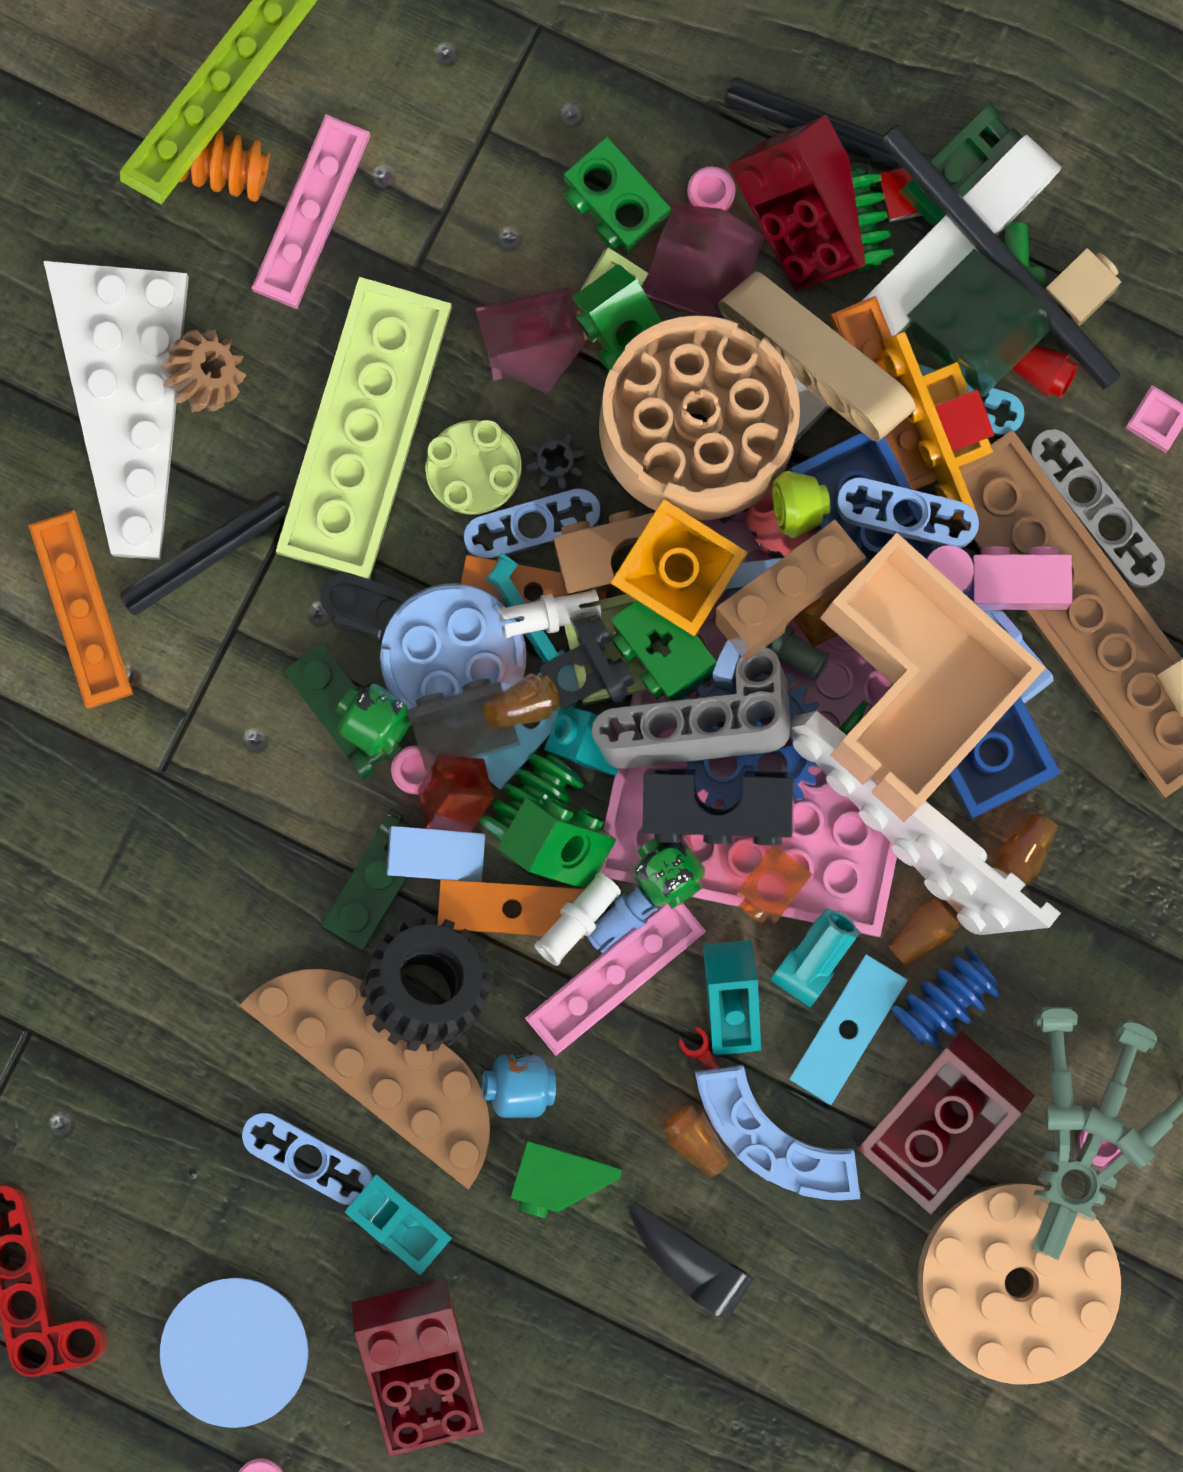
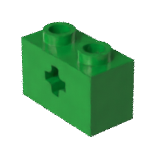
(669, 676)

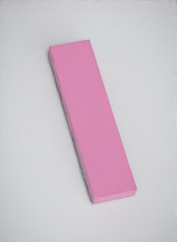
(311, 211)
(614, 976)

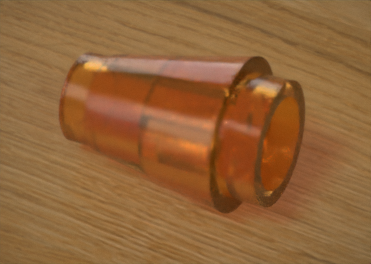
(522, 703)
(1027, 848)
(924, 931)
(694, 1138)

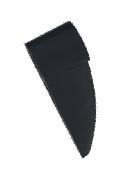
(692, 1265)

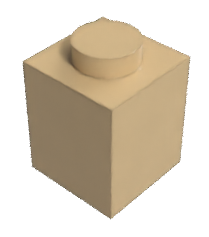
(1084, 285)

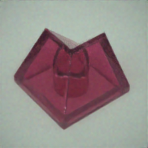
(702, 258)
(532, 337)

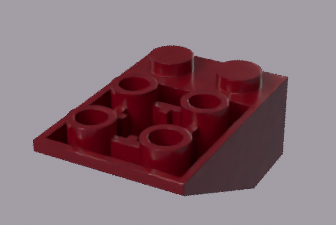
(804, 202)
(417, 1367)

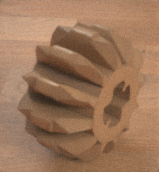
(185, 366)

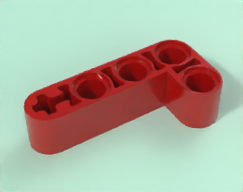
(32, 1279)

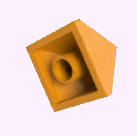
(678, 567)

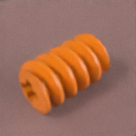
(231, 165)

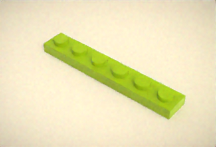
(212, 96)

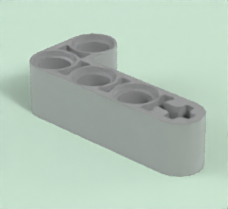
(621, 729)

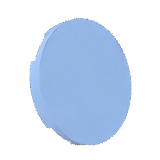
(446, 641)
(234, 1352)

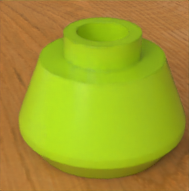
(799, 503)

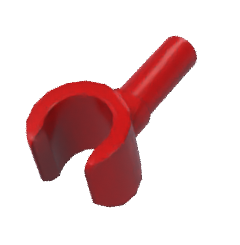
(703, 1054)

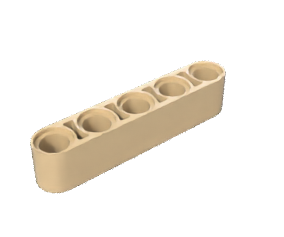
(819, 357)

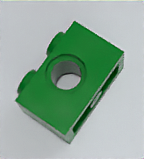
(607, 305)
(558, 842)

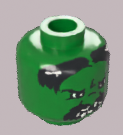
(372, 719)
(668, 872)

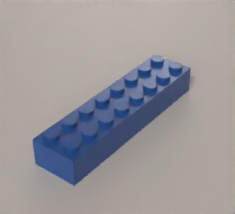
(1012, 752)

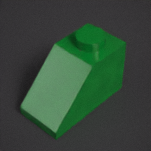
(557, 1179)

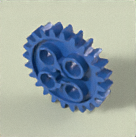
(730, 788)

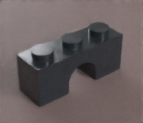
(676, 809)

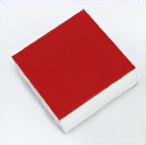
(895, 203)
(964, 420)

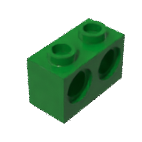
(626, 190)

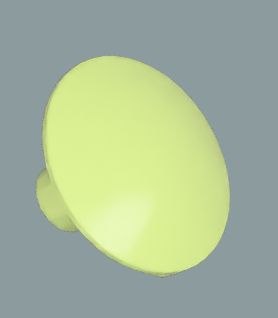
(473, 467)

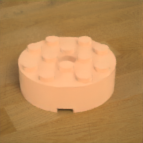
(710, 371)
(1027, 1335)

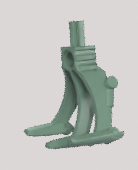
(1099, 1124)

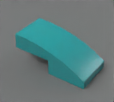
(398, 1224)

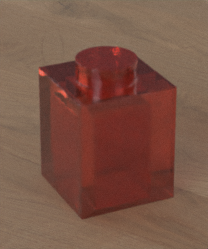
(455, 793)

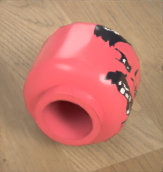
(765, 530)

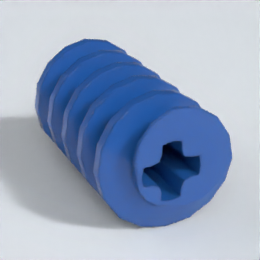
(948, 1000)

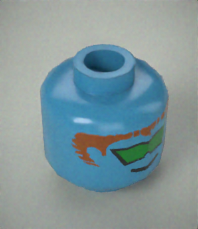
(519, 1085)

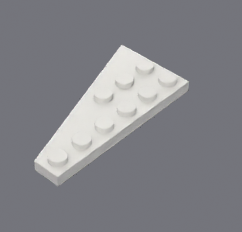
(114, 343)
(942, 853)

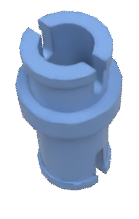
(628, 913)

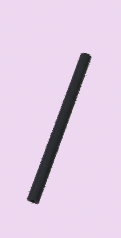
(992, 248)

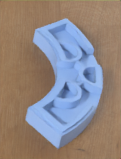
(767, 1148)

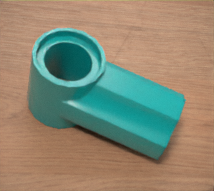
(811, 964)

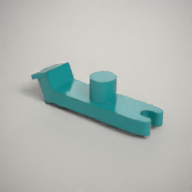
(501, 582)

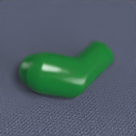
(1018, 243)

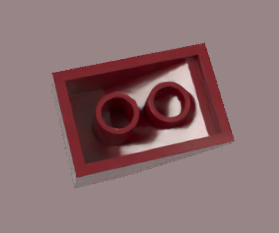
(946, 1122)

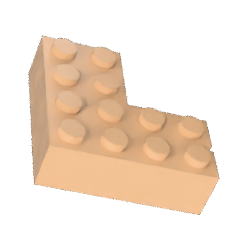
(947, 669)

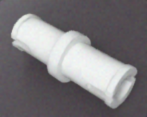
(547, 613)
(577, 919)

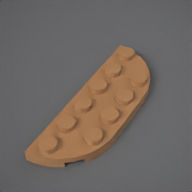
(417, 1093)

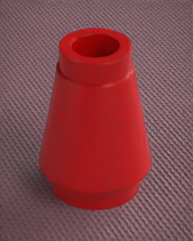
(1047, 370)

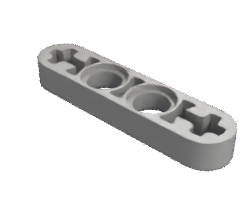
(1104, 503)

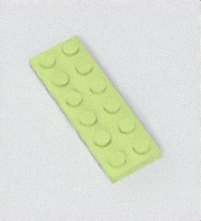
(364, 428)

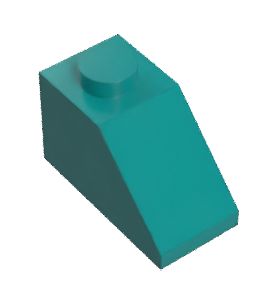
(732, 997)

